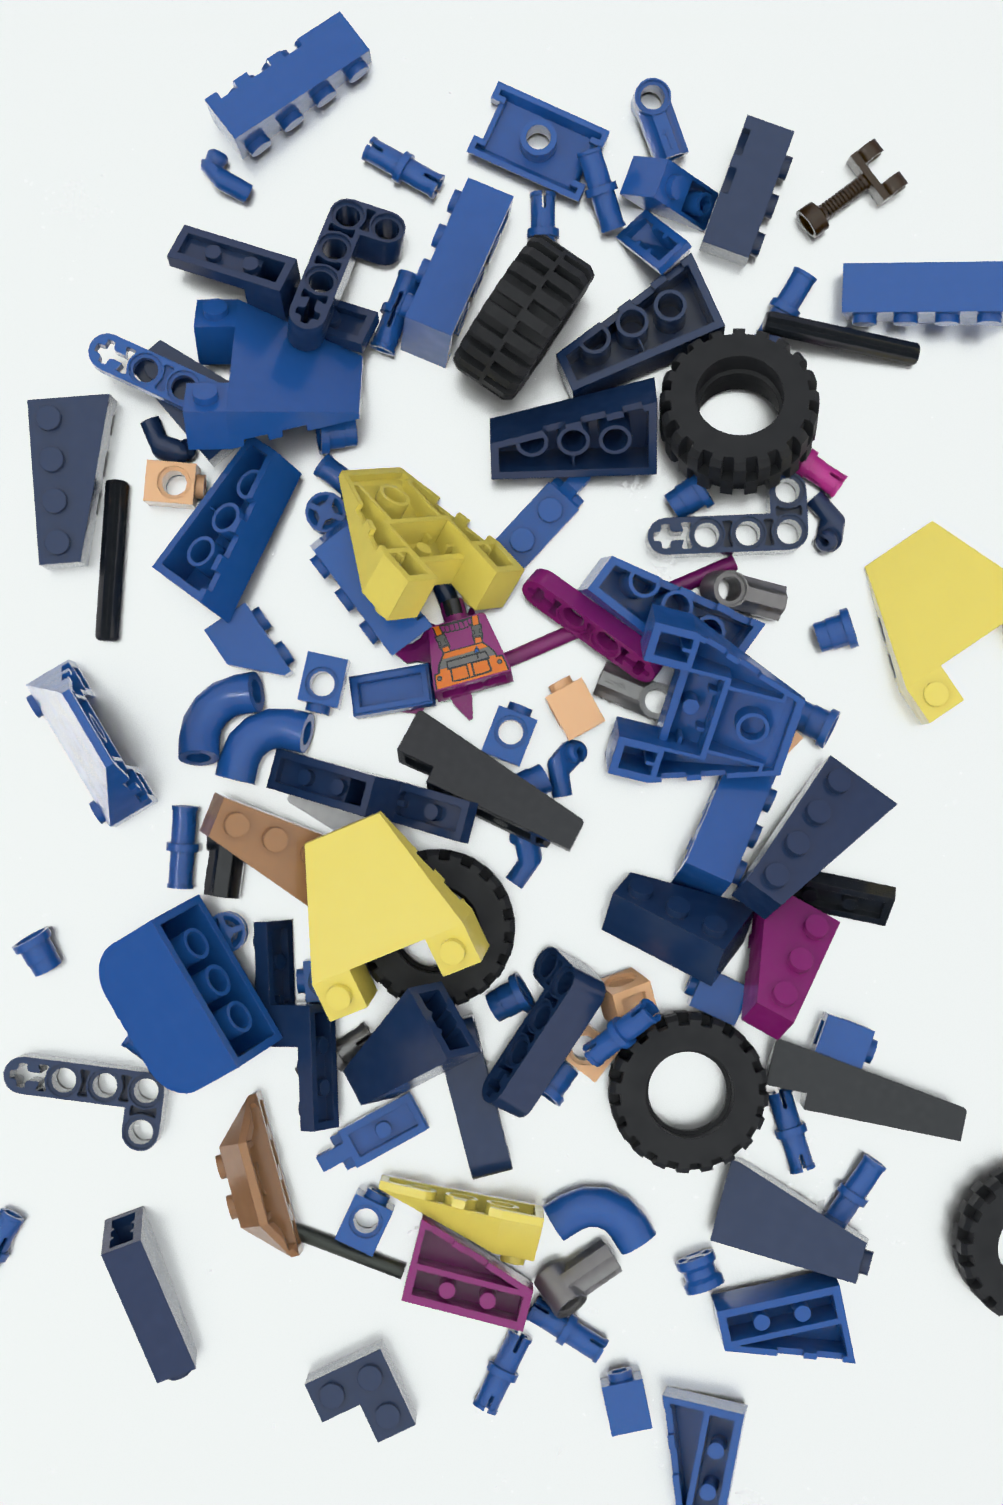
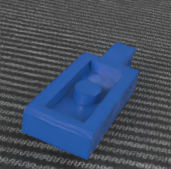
(543, 519)
(375, 1133)

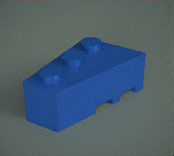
(702, 1445)

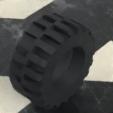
(523, 316)
(746, 364)
(494, 913)
(722, 1136)
(978, 1241)

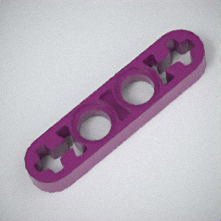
(557, 600)

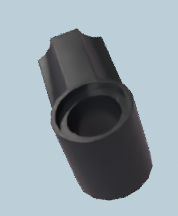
(223, 872)

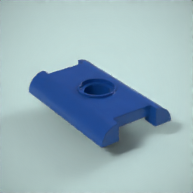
(524, 115)

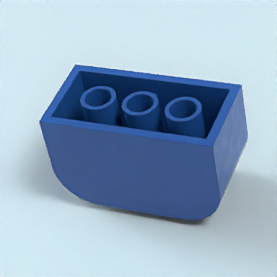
(185, 999)

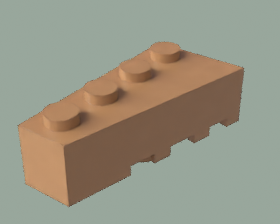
(261, 841)

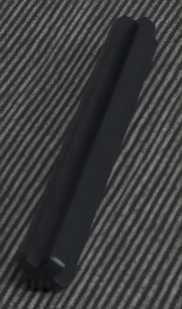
(841, 338)
(111, 560)

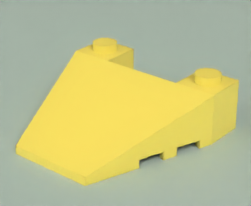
(412, 544)
(932, 605)
(371, 899)

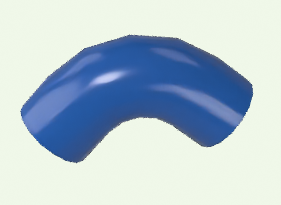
(212, 710)
(260, 734)
(601, 1209)

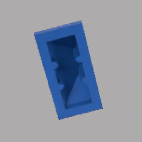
(654, 242)

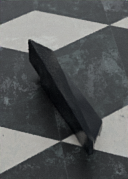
(471, 774)
(860, 1095)

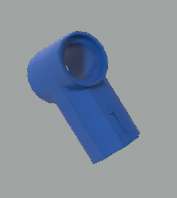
(660, 124)

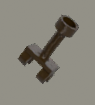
(815, 217)

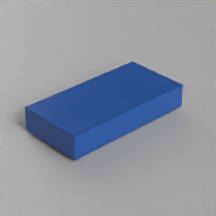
(392, 691)

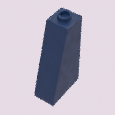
(411, 1045)
(784, 1226)
(148, 1294)

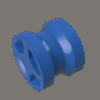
(322, 504)
(239, 927)
(699, 1272)

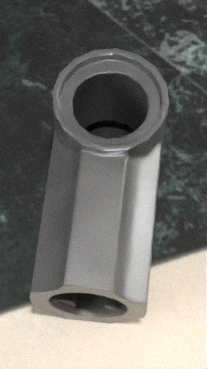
(746, 594)
(626, 691)
(568, 1284)

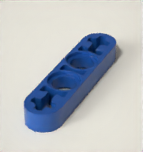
(167, 374)

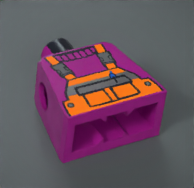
(465, 653)

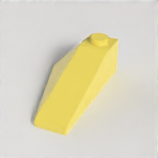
(489, 1221)

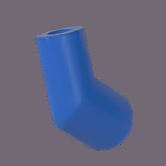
(222, 179)
(562, 764)
(528, 860)

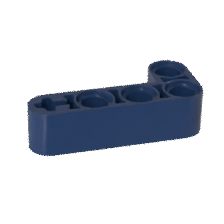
(361, 241)
(725, 528)
(547, 1033)
(87, 1090)
(477, 1119)

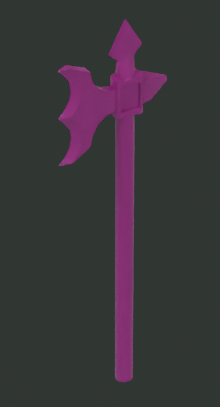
(420, 649)

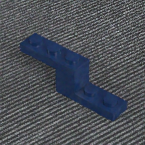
(267, 280)
(369, 793)
(300, 1025)

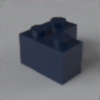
(364, 1380)

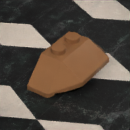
(257, 1179)

